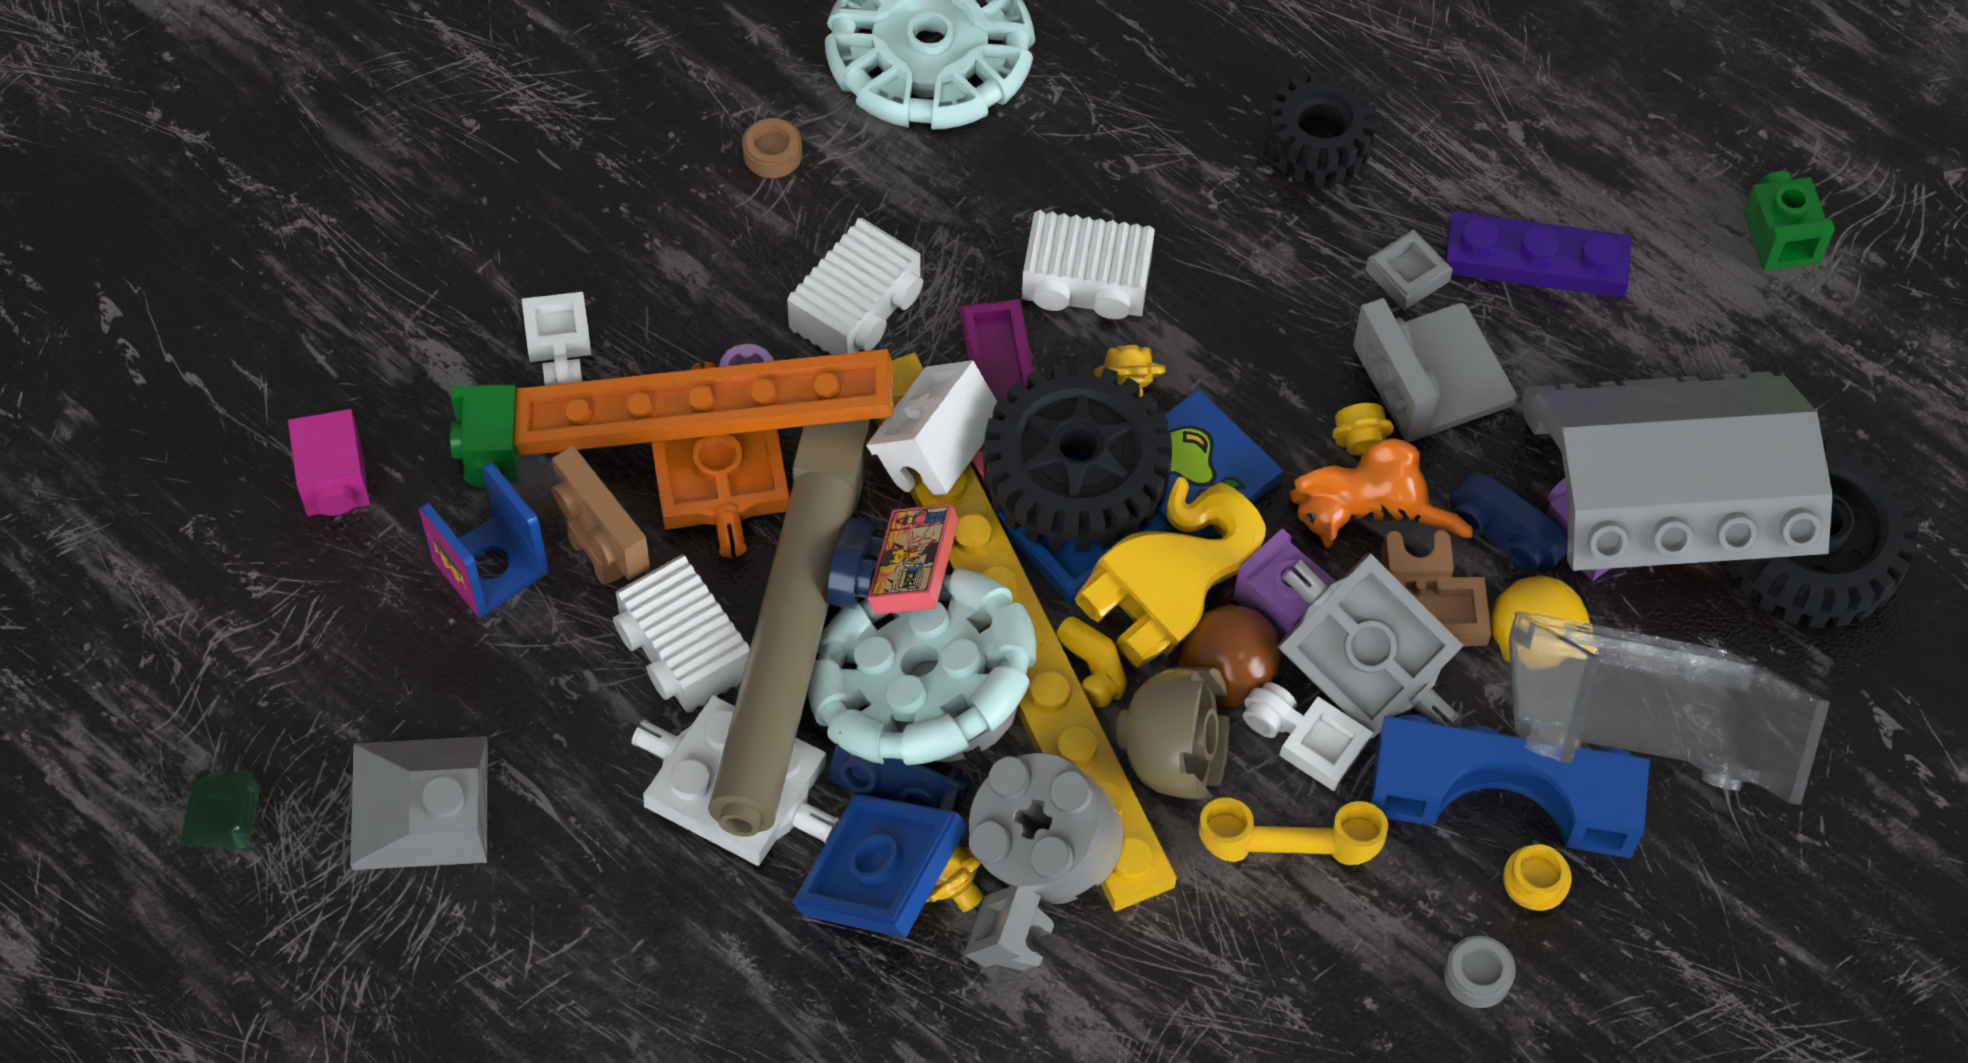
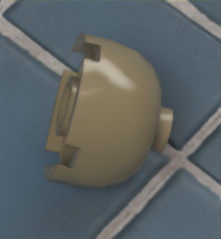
(1175, 732)

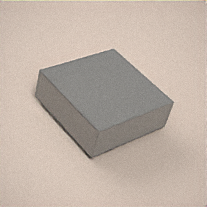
(1408, 269)

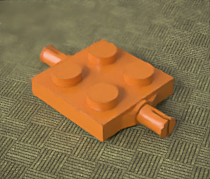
(720, 481)

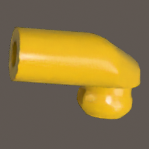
(1102, 658)

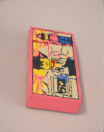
(913, 559)

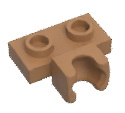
(597, 520)
(1455, 601)

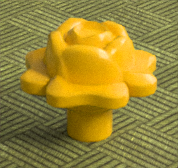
(1133, 363)
(958, 879)

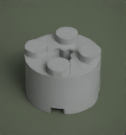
(1010, 821)

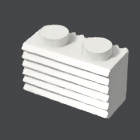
(1087, 264)
(855, 290)
(682, 633)

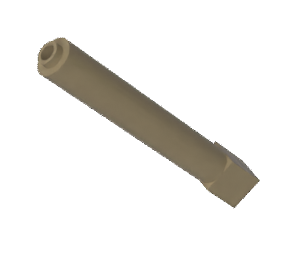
(789, 627)

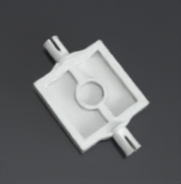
(689, 773)

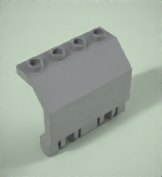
(1687, 469)

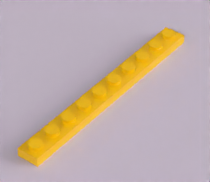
(1054, 704)

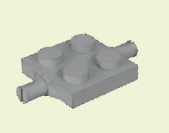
(1369, 644)

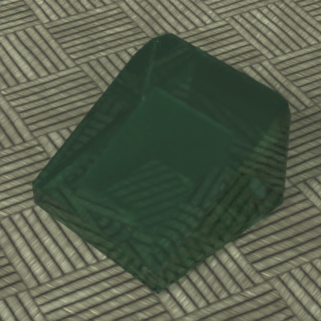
(221, 811)

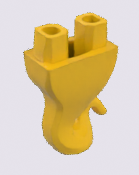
(1166, 575)

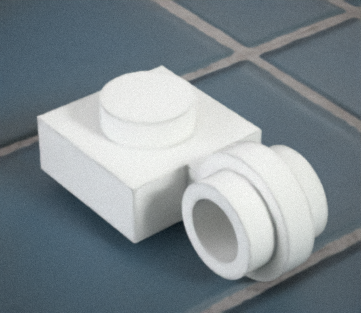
(557, 330)
(1319, 743)

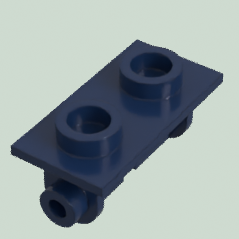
(919, 784)

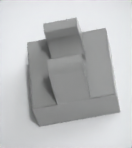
(1003, 929)

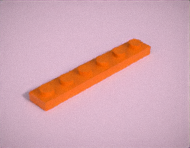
(704, 402)

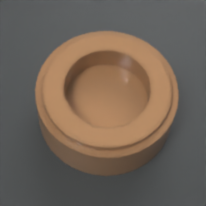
(772, 147)

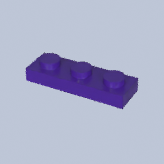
(1538, 254)

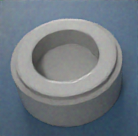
(1479, 971)

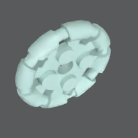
(927, 68)
(933, 701)

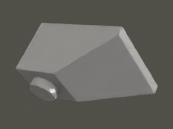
(419, 803)

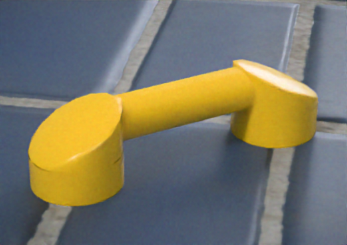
(1355, 838)

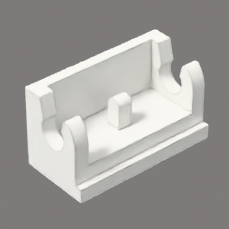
(936, 427)

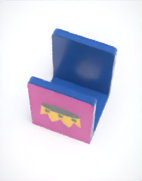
(511, 531)

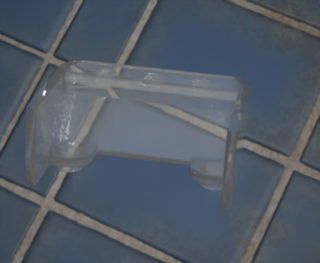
(1661, 700)

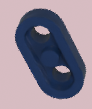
(1510, 522)
(854, 563)

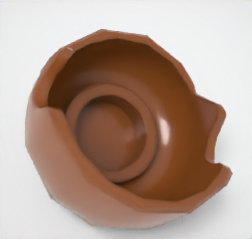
(1238, 645)

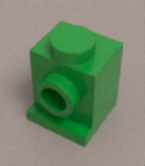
(1787, 222)
(484, 431)

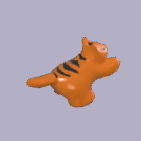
(1381, 487)

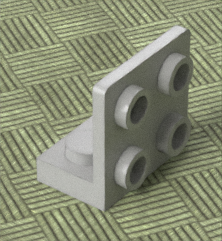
(1431, 368)

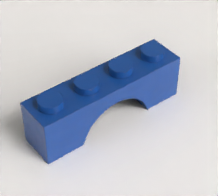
(1428, 765)

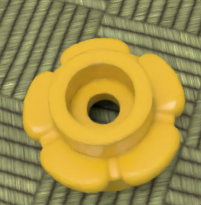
(1361, 427)

